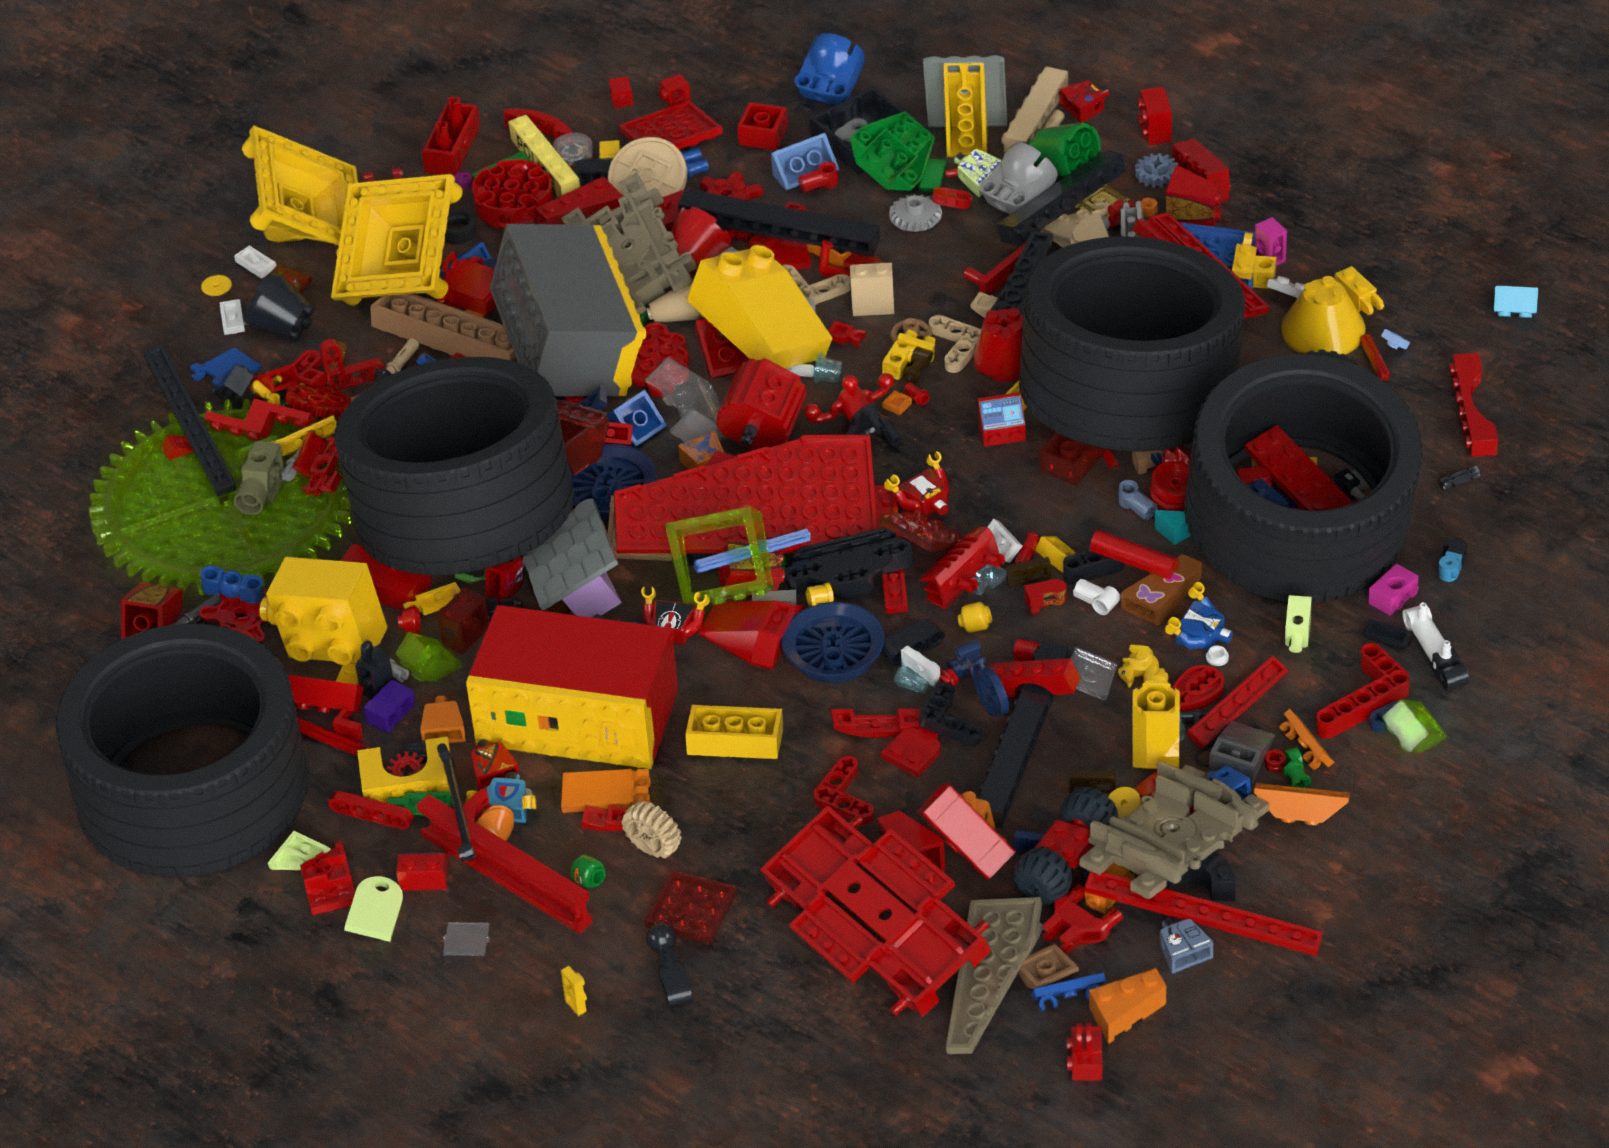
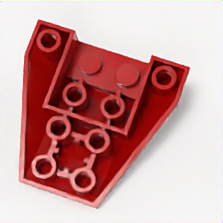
(750, 629)

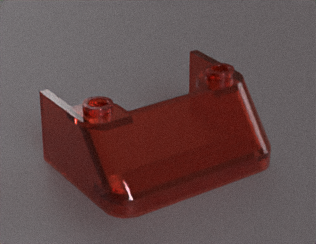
(583, 433)

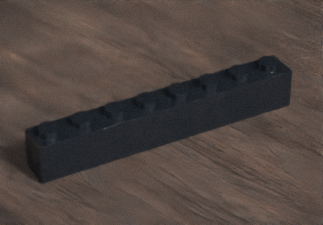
(1061, 197)

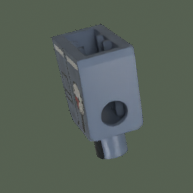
(1184, 944)

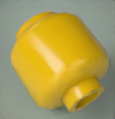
(975, 617)

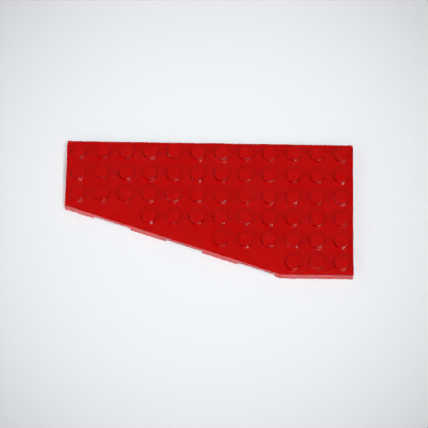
(797, 485)

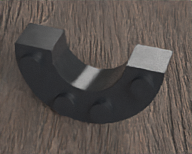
(1214, 875)

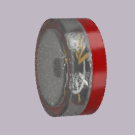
(574, 147)

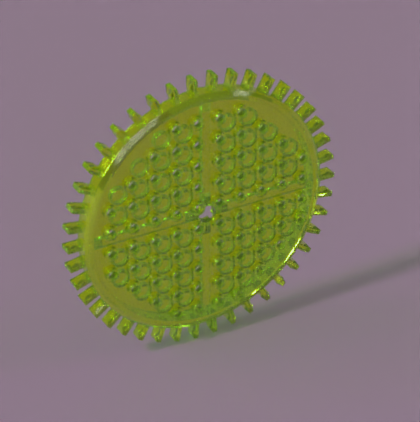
(194, 507)

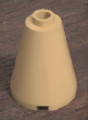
(673, 307)

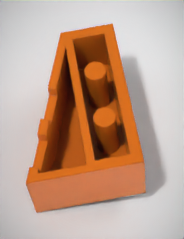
(1126, 1001)

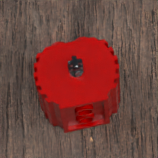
(761, 405)

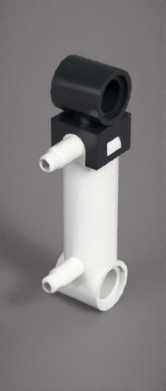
(1444, 659)

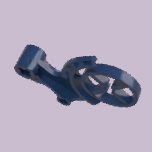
(986, 681)

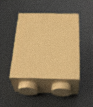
(872, 289)

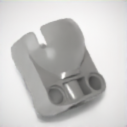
(1017, 179)

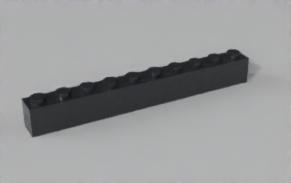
(785, 222)
(1018, 740)

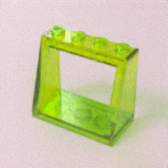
(756, 536)

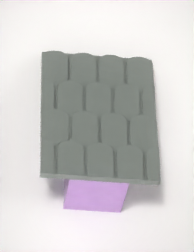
(575, 565)

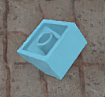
(1515, 300)

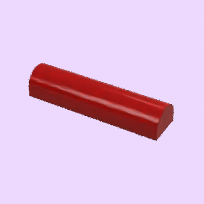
(1134, 554)

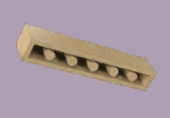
(1036, 107)

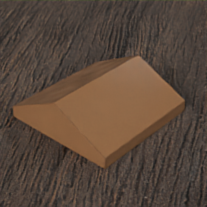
(1046, 967)

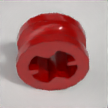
(1275, 755)

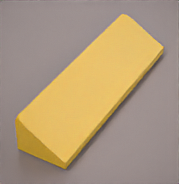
(294, 441)

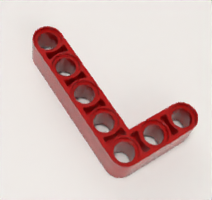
(1388, 685)

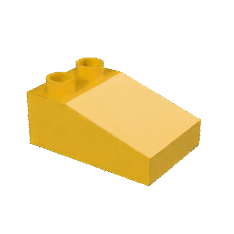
(758, 307)

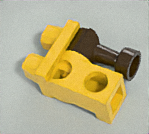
(909, 350)

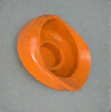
(498, 820)

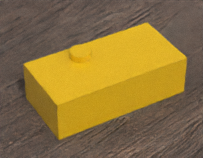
(734, 731)

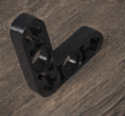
(969, 734)

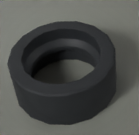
(462, 235)

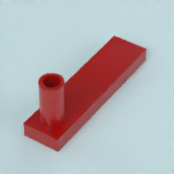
(997, 276)

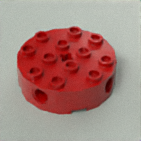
(511, 192)

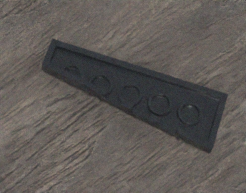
(1033, 252)

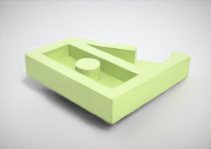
(295, 852)

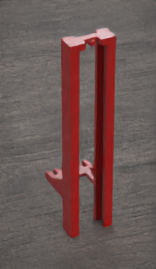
(505, 862)

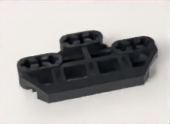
(849, 562)

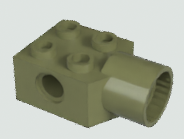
(260, 478)

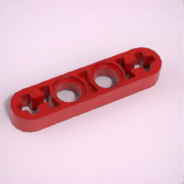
(393, 815)

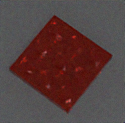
(921, 530)
(692, 905)

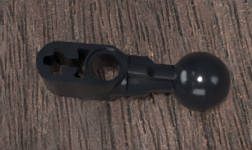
(661, 939)

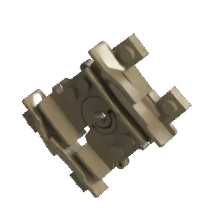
(651, 259)
(1163, 836)

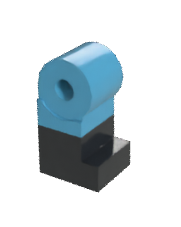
(1453, 559)

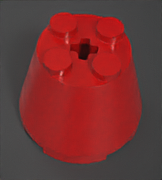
(699, 235)
(1000, 345)

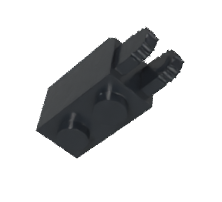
(373, 669)

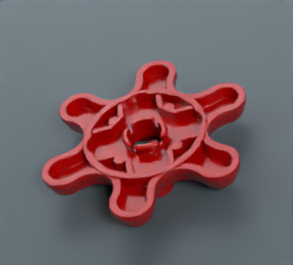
(733, 185)
(226, 613)

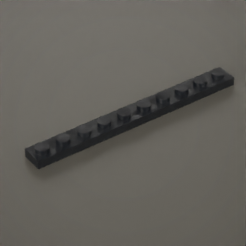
(189, 420)

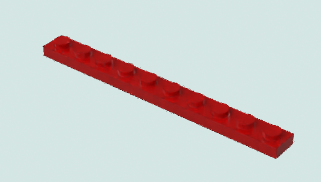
(1208, 914)

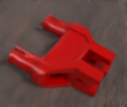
(1076, 923)

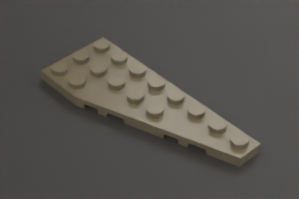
(981, 988)

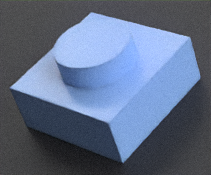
(1395, 340)

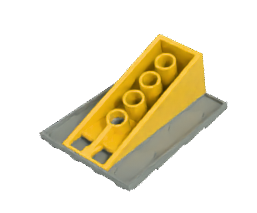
(965, 99)

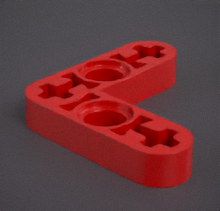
(344, 373)
(836, 792)

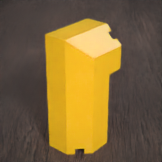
(1155, 725)

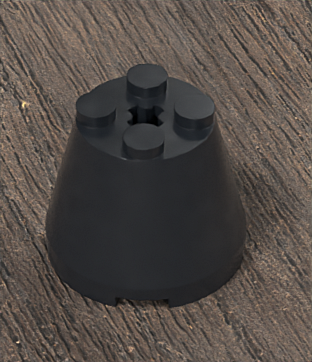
(278, 308)

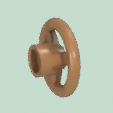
(911, 324)

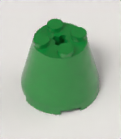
(1067, 146)

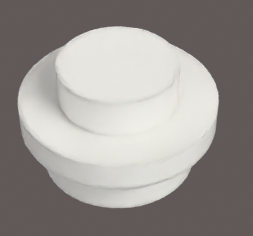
(1217, 656)

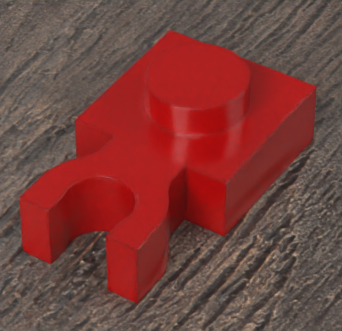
(845, 333)

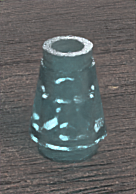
(910, 680)

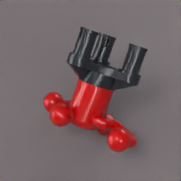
(859, 409)

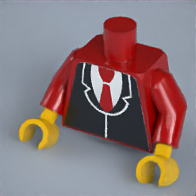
(681, 617)

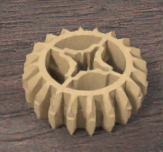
(651, 829)

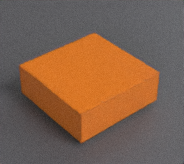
(897, 402)

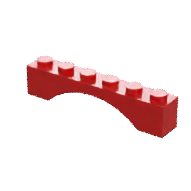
(1480, 433)

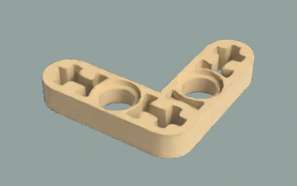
(835, 285)
(966, 339)

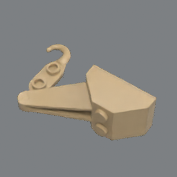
(1078, 226)

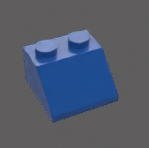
(641, 413)

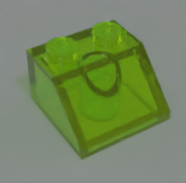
(426, 657)
(1413, 726)

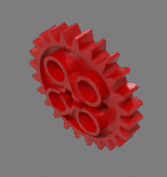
(317, 400)

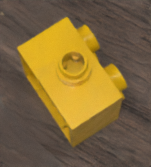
(324, 609)

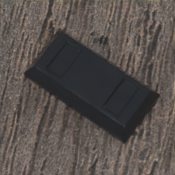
(1387, 634)

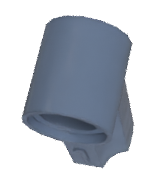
(1131, 498)

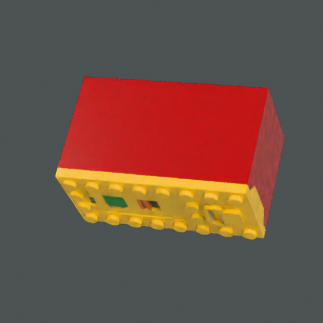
(573, 686)

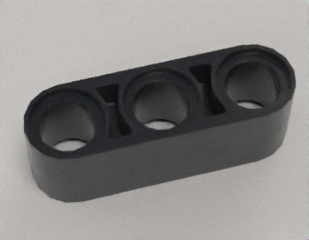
(591, 169)
(1089, 566)
(919, 636)

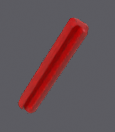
(1375, 357)

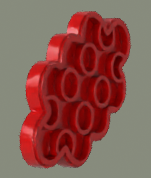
(654, 350)

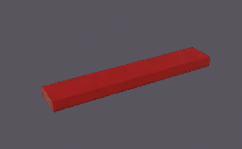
(1237, 702)

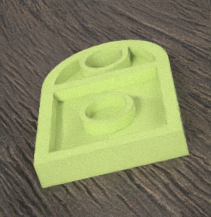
(374, 911)

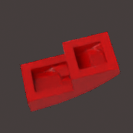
(602, 819)

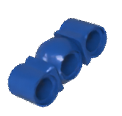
(232, 584)

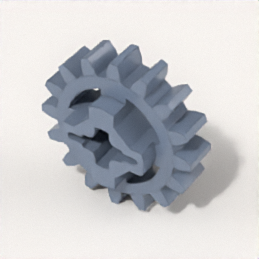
(1155, 170)

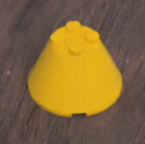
(1323, 319)

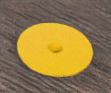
(216, 285)
(1125, 800)

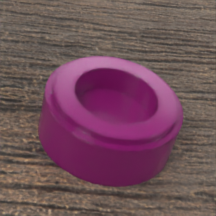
(464, 179)

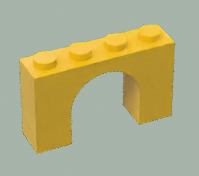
(381, 785)

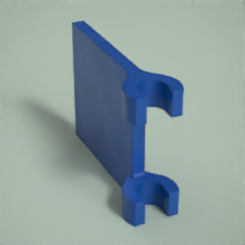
(221, 364)

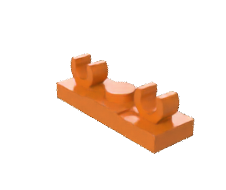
(1306, 739)

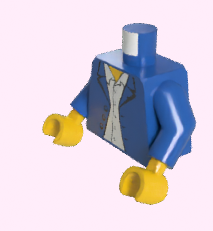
(1200, 625)

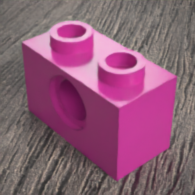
(1271, 240)
(1393, 589)

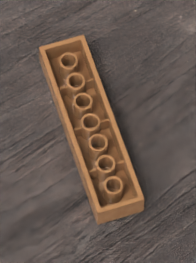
(441, 327)

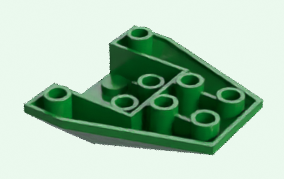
(893, 151)

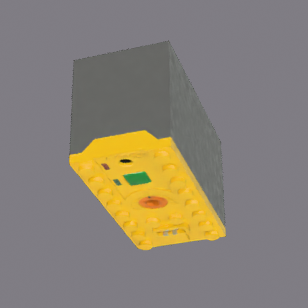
(567, 307)

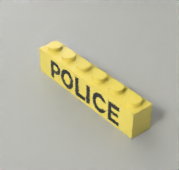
(539, 150)

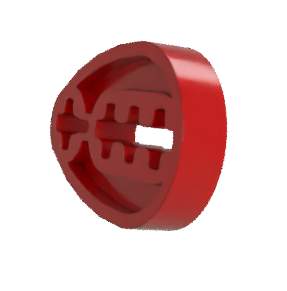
(1207, 693)

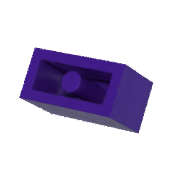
(389, 706)

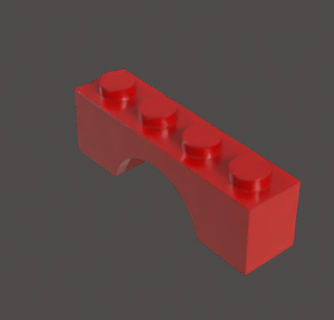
(1055, 675)

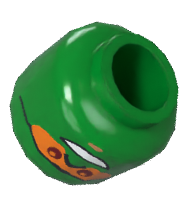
(587, 871)

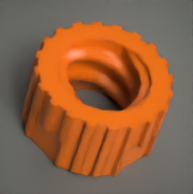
(1149, 207)

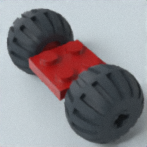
(1046, 868)

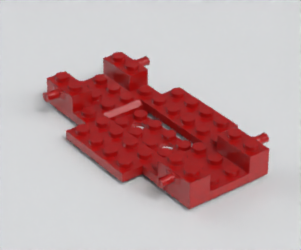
(919, 947)

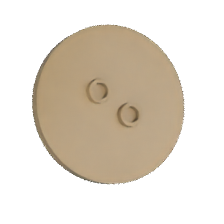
(655, 161)

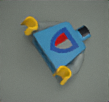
(510, 793)

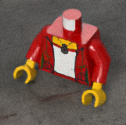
(923, 492)

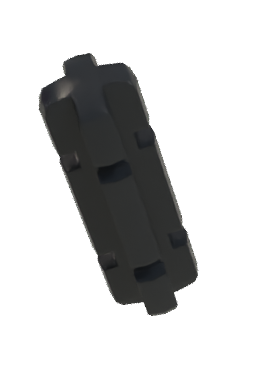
(1459, 477)

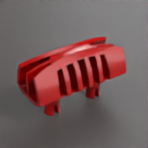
(956, 568)

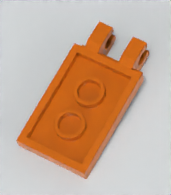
(604, 788)

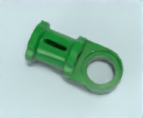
(1294, 769)

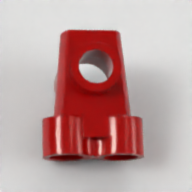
(1115, 212)

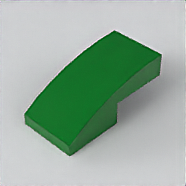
(933, 175)

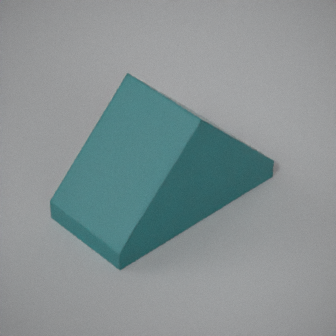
(1172, 525)

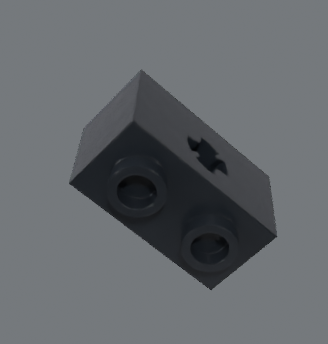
(233, 383)

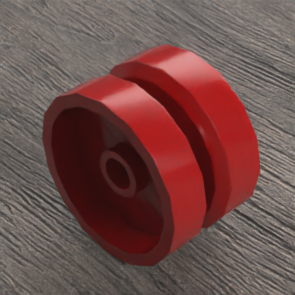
(1169, 486)

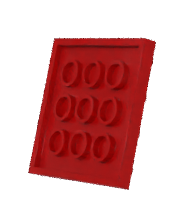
(679, 124)

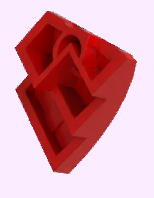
(328, 881)

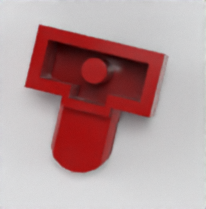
(1086, 1052)

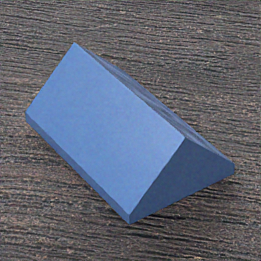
(800, 159)

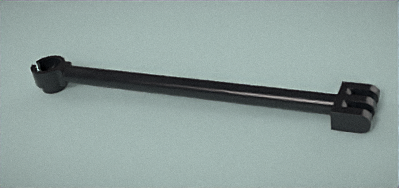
(466, 850)

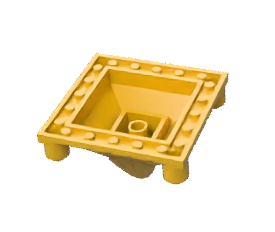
(297, 189)
(394, 238)

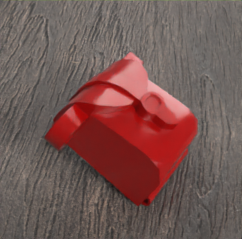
(468, 284)

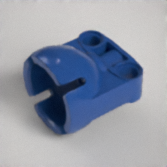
(830, 69)

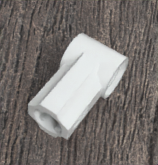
(1101, 599)

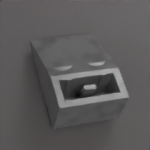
(1241, 749)

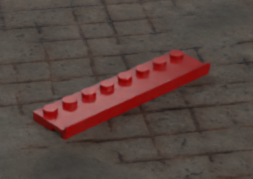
(1169, 229)

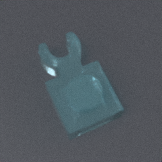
(989, 576)

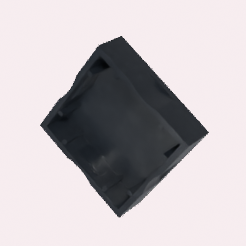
(866, 105)

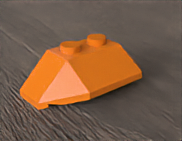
(1301, 803)

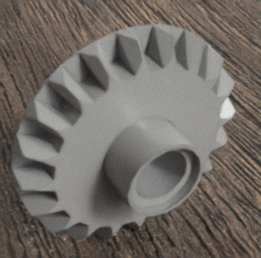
(915, 213)

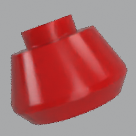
(410, 620)

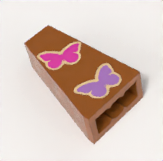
(1156, 596)

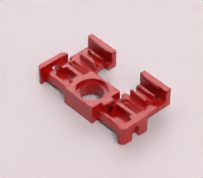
(321, 478)

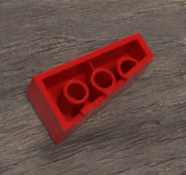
(1200, 161)
(587, 198)

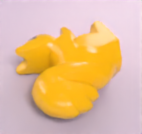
(1141, 664)

